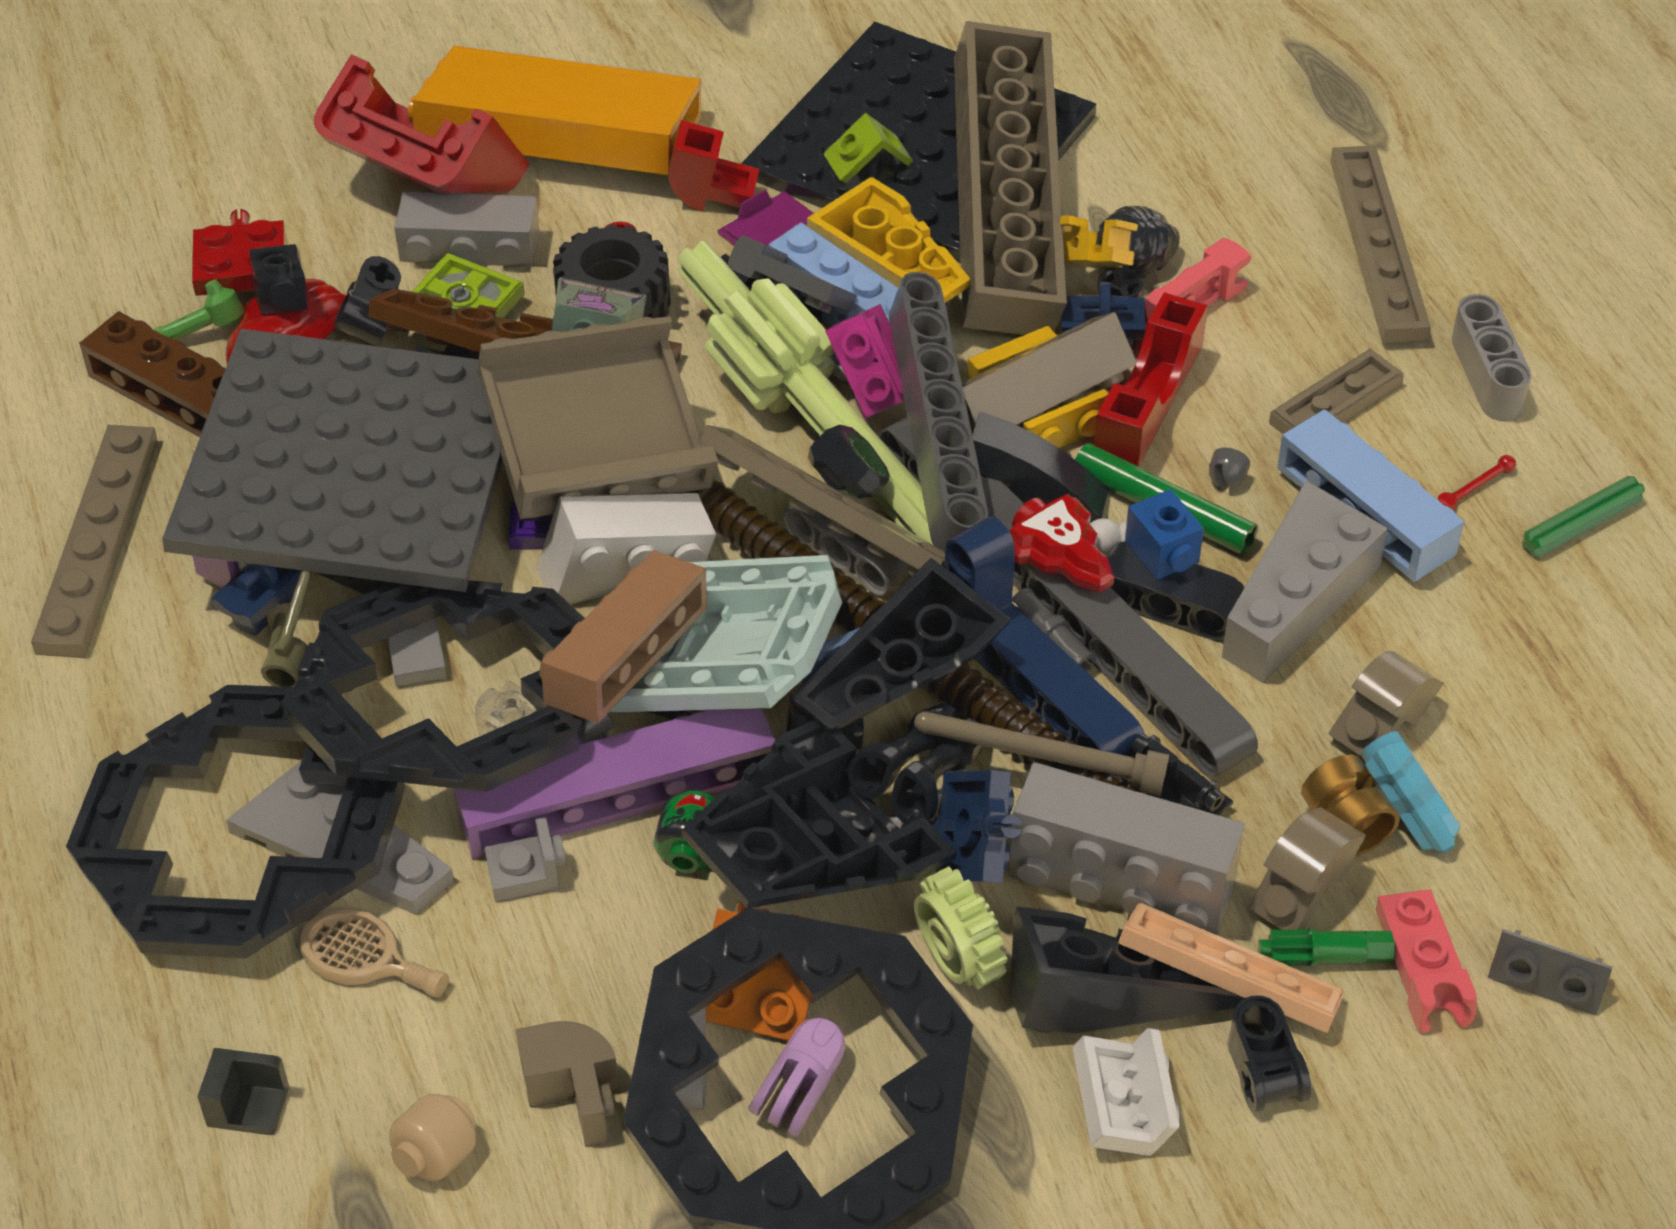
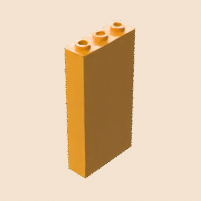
(562, 106)

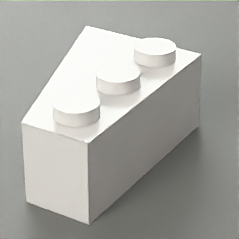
(603, 537)

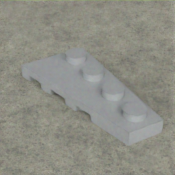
(298, 821)

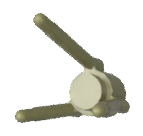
(285, 650)

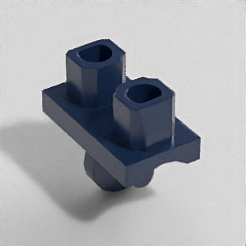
(1129, 312)
(254, 594)

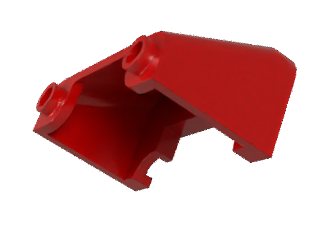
(458, 160)

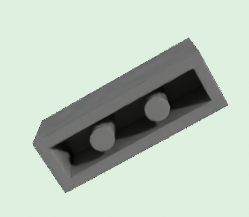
(467, 226)

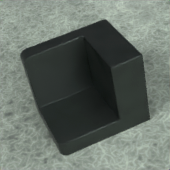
(243, 1091)

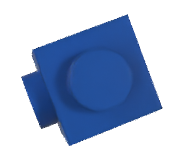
(1164, 534)

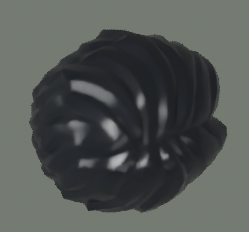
(1153, 241)

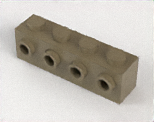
(1051, 373)

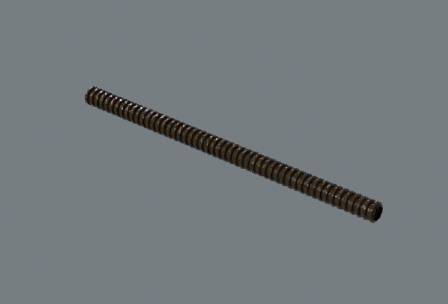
(961, 687)

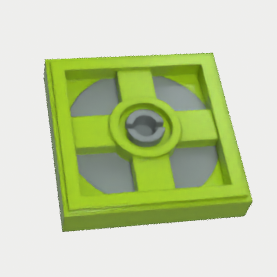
(471, 285)

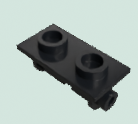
(1182, 782)

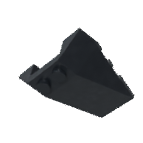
(803, 829)

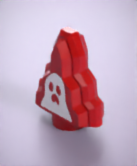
(1061, 541)

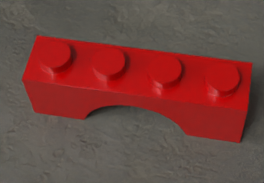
(1168, 351)

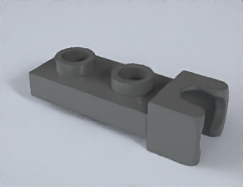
(764, 262)

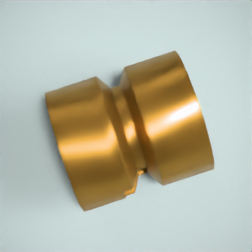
(1350, 793)

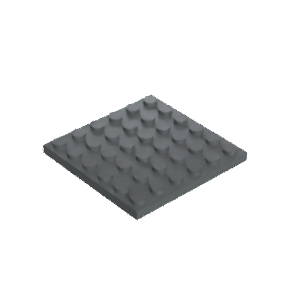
(341, 463)

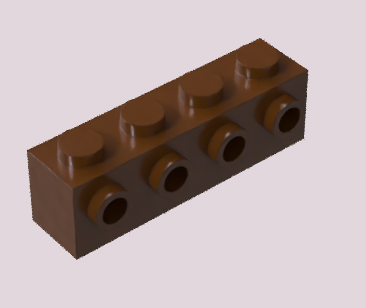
(153, 370)

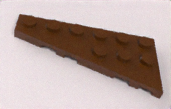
(463, 326)

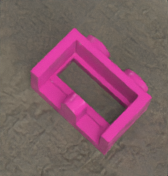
(868, 359)

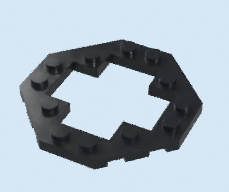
(422, 751)
(290, 887)
(819, 960)

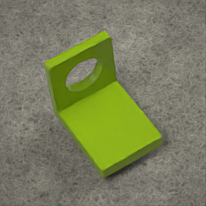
(860, 145)

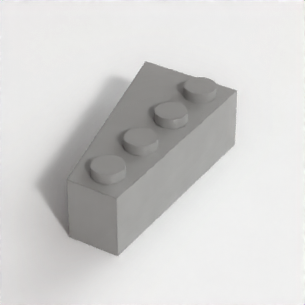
(1302, 580)

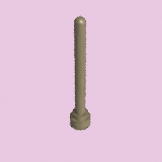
(1144, 770)

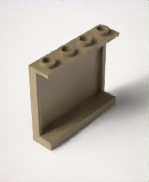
(592, 415)

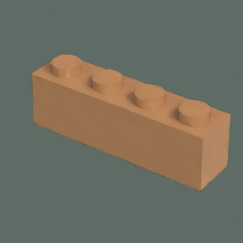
(623, 636)

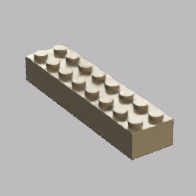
(1008, 180)

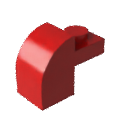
(700, 175)

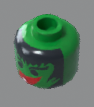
(668, 836)

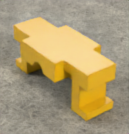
(1081, 245)

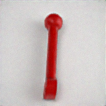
(1504, 464)

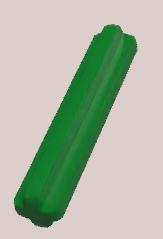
(1583, 516)

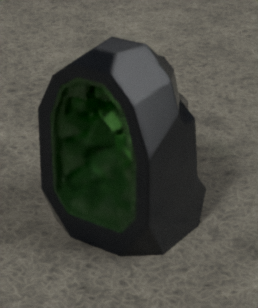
(848, 462)

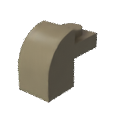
(1384, 698)
(1302, 864)
(567, 1063)

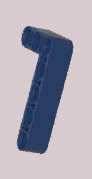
(1028, 659)

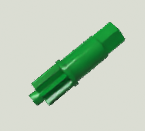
(1328, 947)

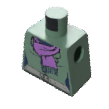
(587, 304)

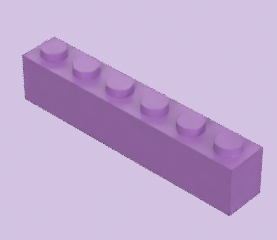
(618, 777)

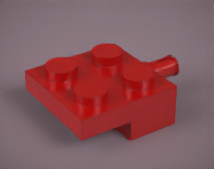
(223, 251)

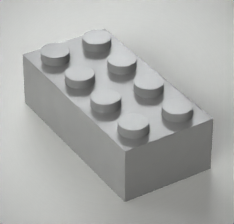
(1124, 847)

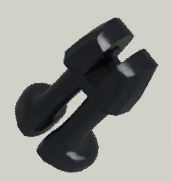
(915, 787)

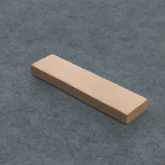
(1231, 966)

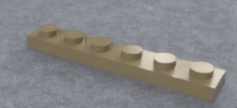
(1380, 245)
(813, 495)
(94, 542)

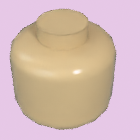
(432, 1137)

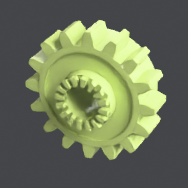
(959, 929)

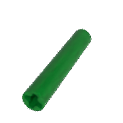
(1138, 484)

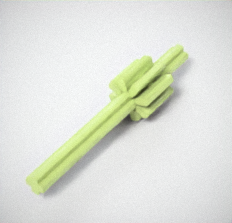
(783, 357)

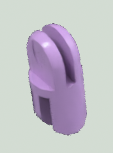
(805, 1066)

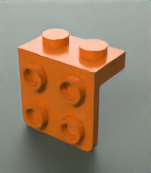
(763, 1004)

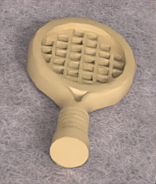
(386, 965)

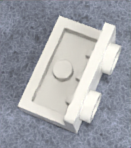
(1126, 1093)

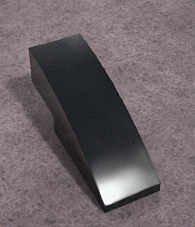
(1033, 465)

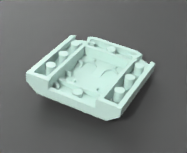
(750, 643)

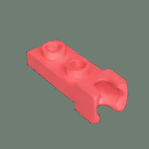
(1208, 279)
(1426, 958)

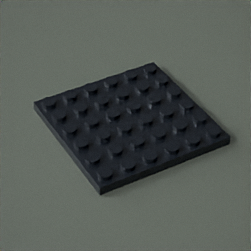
(910, 92)

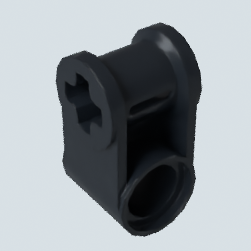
(374, 278)
(1268, 1063)

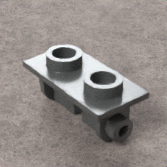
(1550, 971)

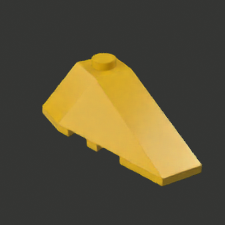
(885, 236)

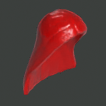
(316, 322)

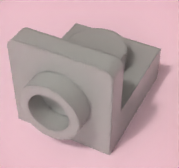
(526, 864)

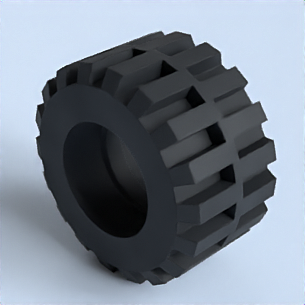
(619, 261)

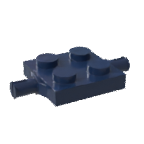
(976, 822)

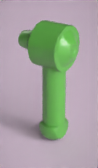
(220, 308)

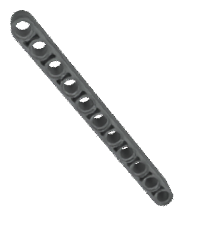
(1125, 647)

